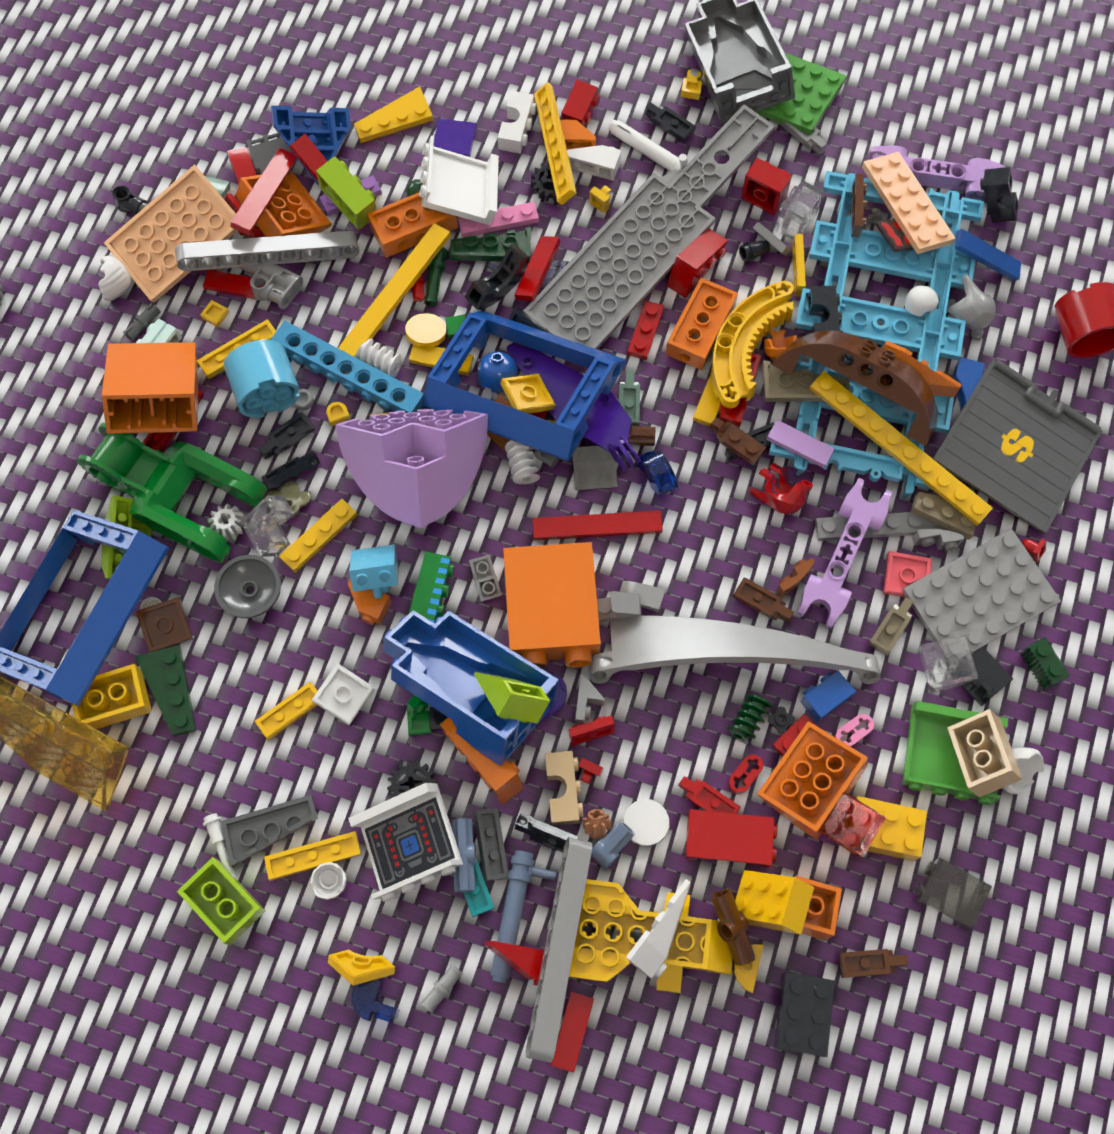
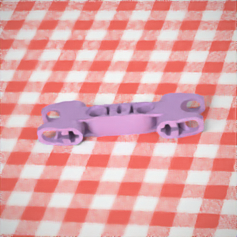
(943, 173)
(829, 589)

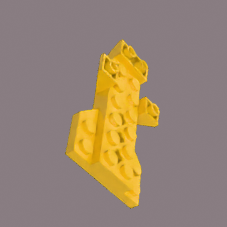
(602, 958)

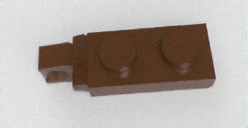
(737, 441)
(762, 600)
(869, 963)

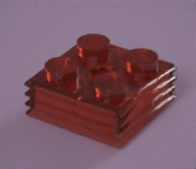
(866, 825)

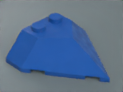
(323, 129)

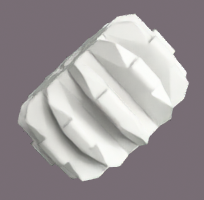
(228, 514)

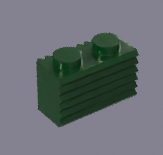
(1044, 664)

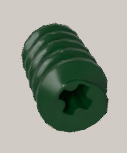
(748, 717)

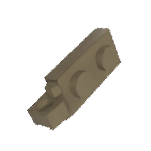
(892, 627)

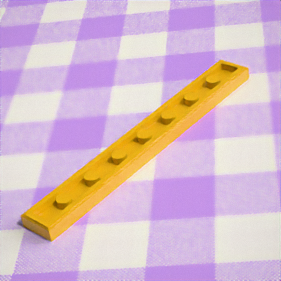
(555, 144)
(396, 289)

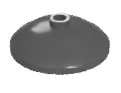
(239, 577)

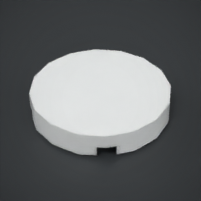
(647, 821)

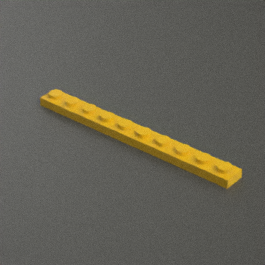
(901, 448)

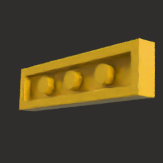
(214, 361)
(318, 535)
(312, 855)

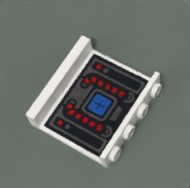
(408, 840)

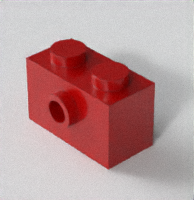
(581, 102)

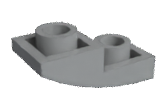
(943, 538)
(485, 578)

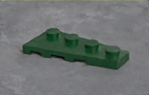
(168, 682)

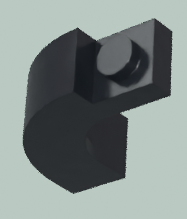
(500, 282)

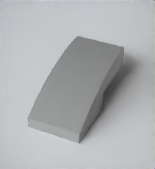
(650, 596)

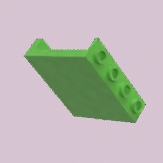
(931, 756)

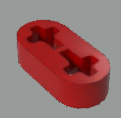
(741, 770)

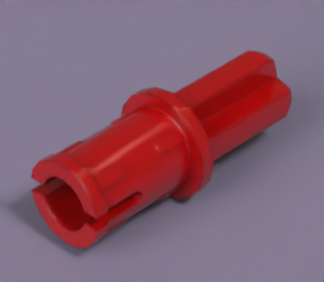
(418, 290)

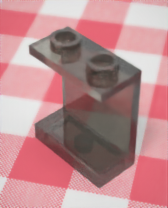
(953, 892)

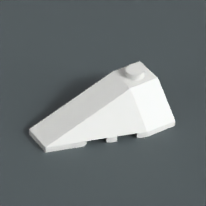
(654, 946)

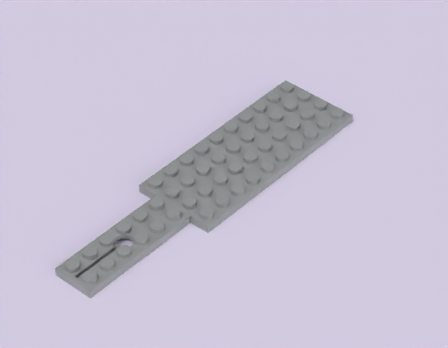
(643, 240)

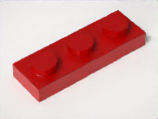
(645, 330)

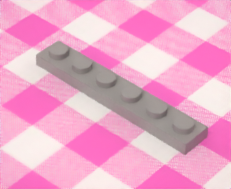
(894, 525)

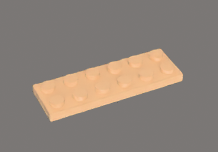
(908, 203)

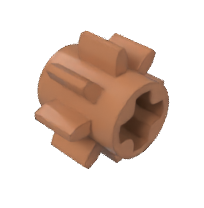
(597, 824)

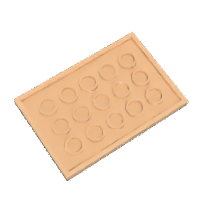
(181, 214)

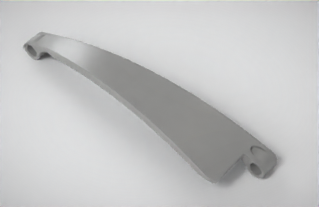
(672, 640)

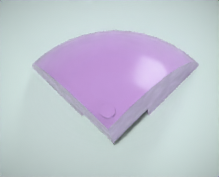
(414, 461)

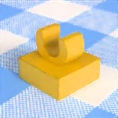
(600, 198)

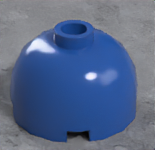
(495, 367)

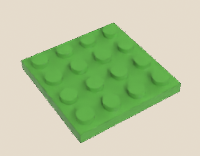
(814, 92)

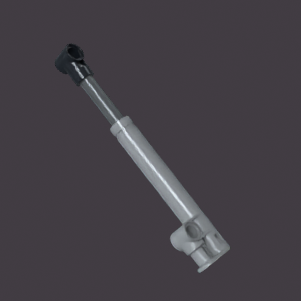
(278, 283)

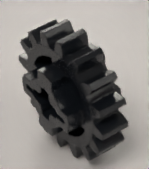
(545, 187)
(403, 786)

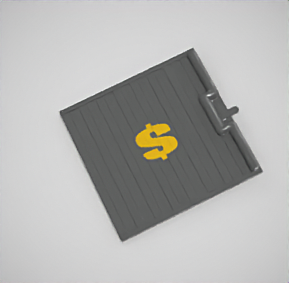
(1018, 445)

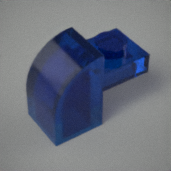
(658, 471)
(365, 1002)

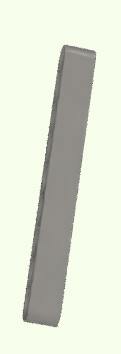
(266, 250)
(558, 950)

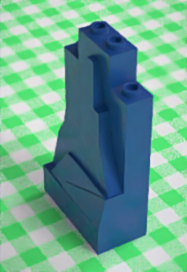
(439, 668)

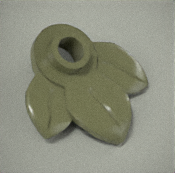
(294, 497)

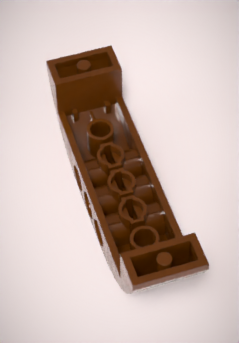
(870, 367)

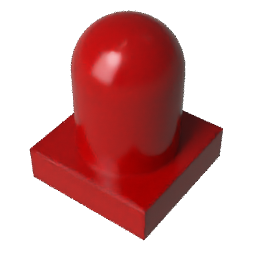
(1035, 548)

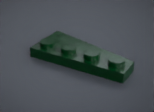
(489, 247)

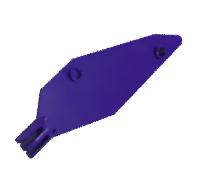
(607, 419)

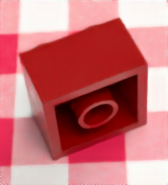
(766, 186)

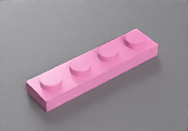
(504, 219)

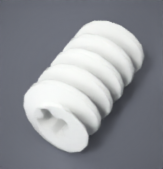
(378, 358)
(521, 463)

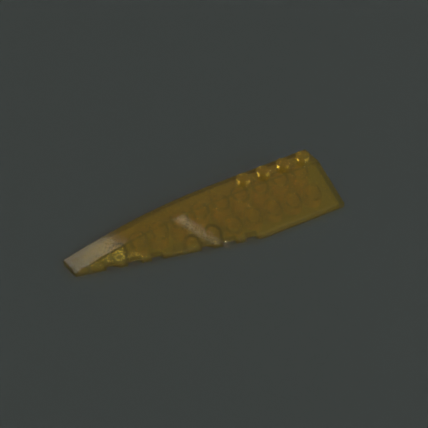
(60, 745)

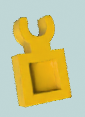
(691, 86)

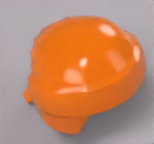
(775, 346)

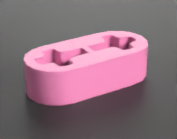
(850, 727)

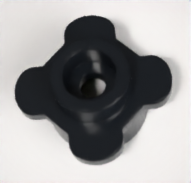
(777, 724)

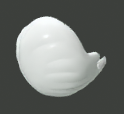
(116, 279)
(1028, 762)

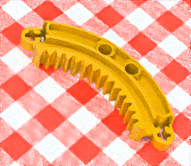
(741, 335)

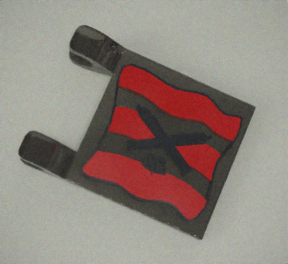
(890, 231)

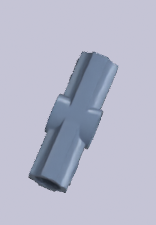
(465, 875)

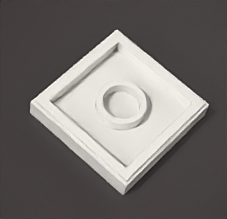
(342, 694)

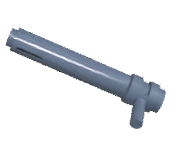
(519, 878)

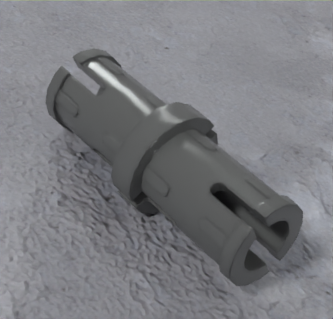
(141, 322)

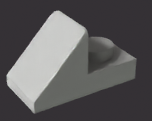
(619, 606)
(587, 695)

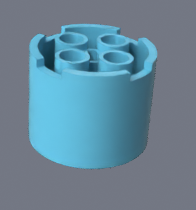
(261, 378)

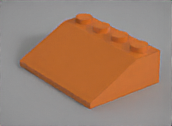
(290, 210)
(812, 778)

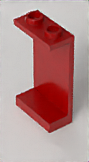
(730, 837)

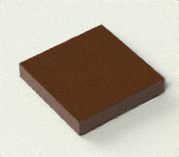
(164, 625)

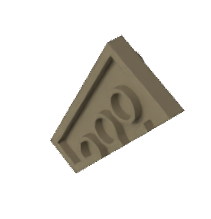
(792, 388)

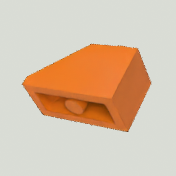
(577, 135)
(370, 609)

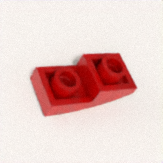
(241, 163)

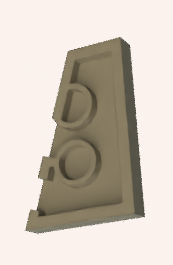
(942, 513)

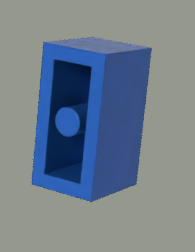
(827, 696)

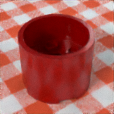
(1087, 320)

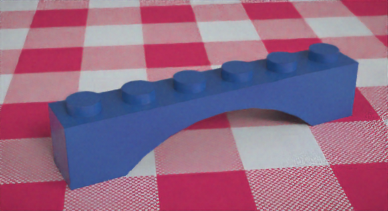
(968, 374)

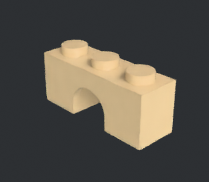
(562, 767)

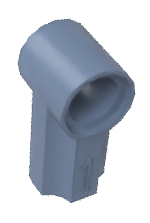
(608, 849)

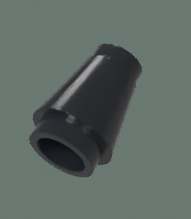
(753, 250)

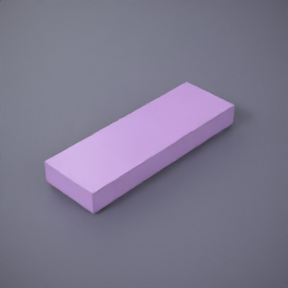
(800, 443)

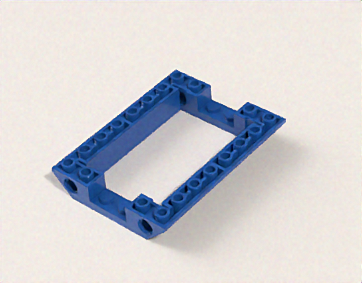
(556, 438)
(104, 622)

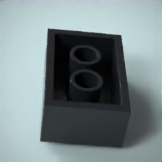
(804, 1014)

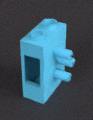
(374, 569)

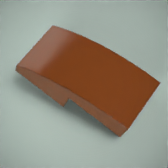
(799, 573)

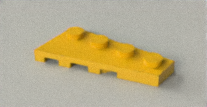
(397, 116)

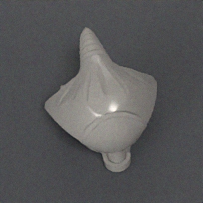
(976, 308)

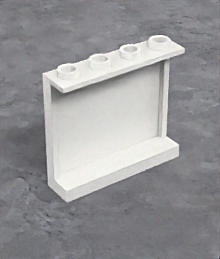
(459, 184)

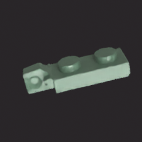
(630, 397)

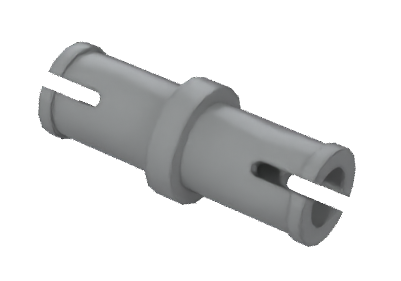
(441, 988)

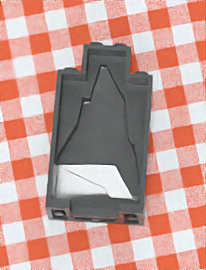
(739, 57)

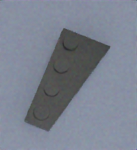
(262, 828)

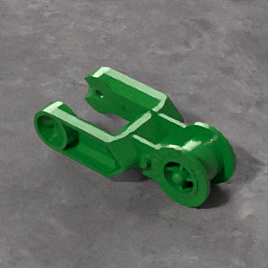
(160, 480)

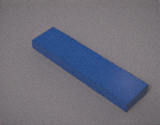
(987, 255)

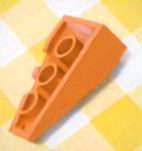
(937, 380)

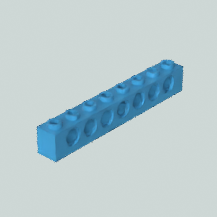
(377, 380)

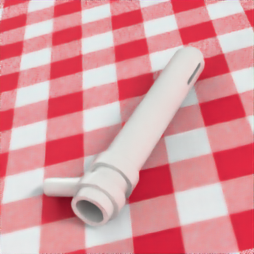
(648, 147)

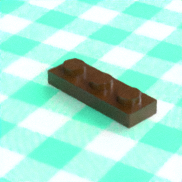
(859, 205)

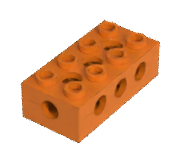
(405, 224)
(700, 323)

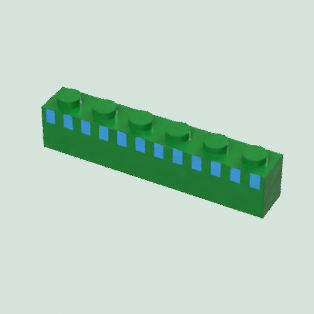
(432, 586)

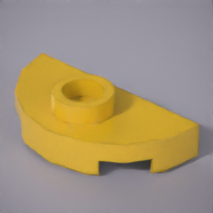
(747, 973)

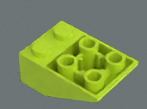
(513, 697)

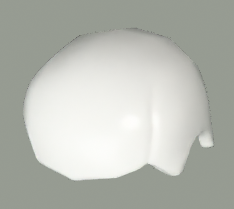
(921, 300)
(328, 880)

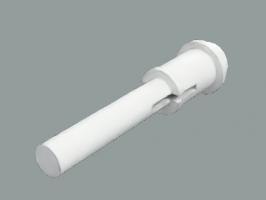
(216, 835)

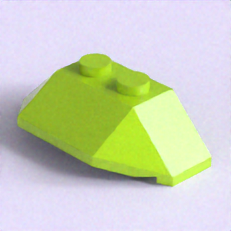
(119, 513)

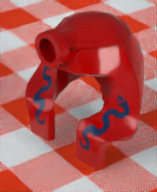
(787, 498)

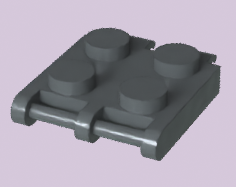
(265, 151)

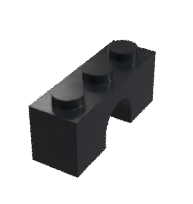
(998, 194)
(825, 303)

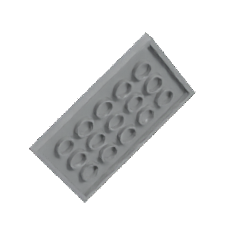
(982, 593)

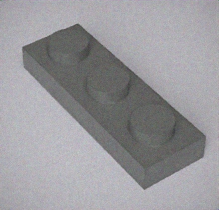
(490, 844)

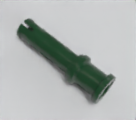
(435, 269)

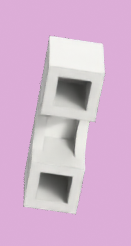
(514, 135)

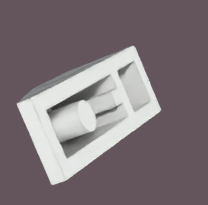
(596, 161)

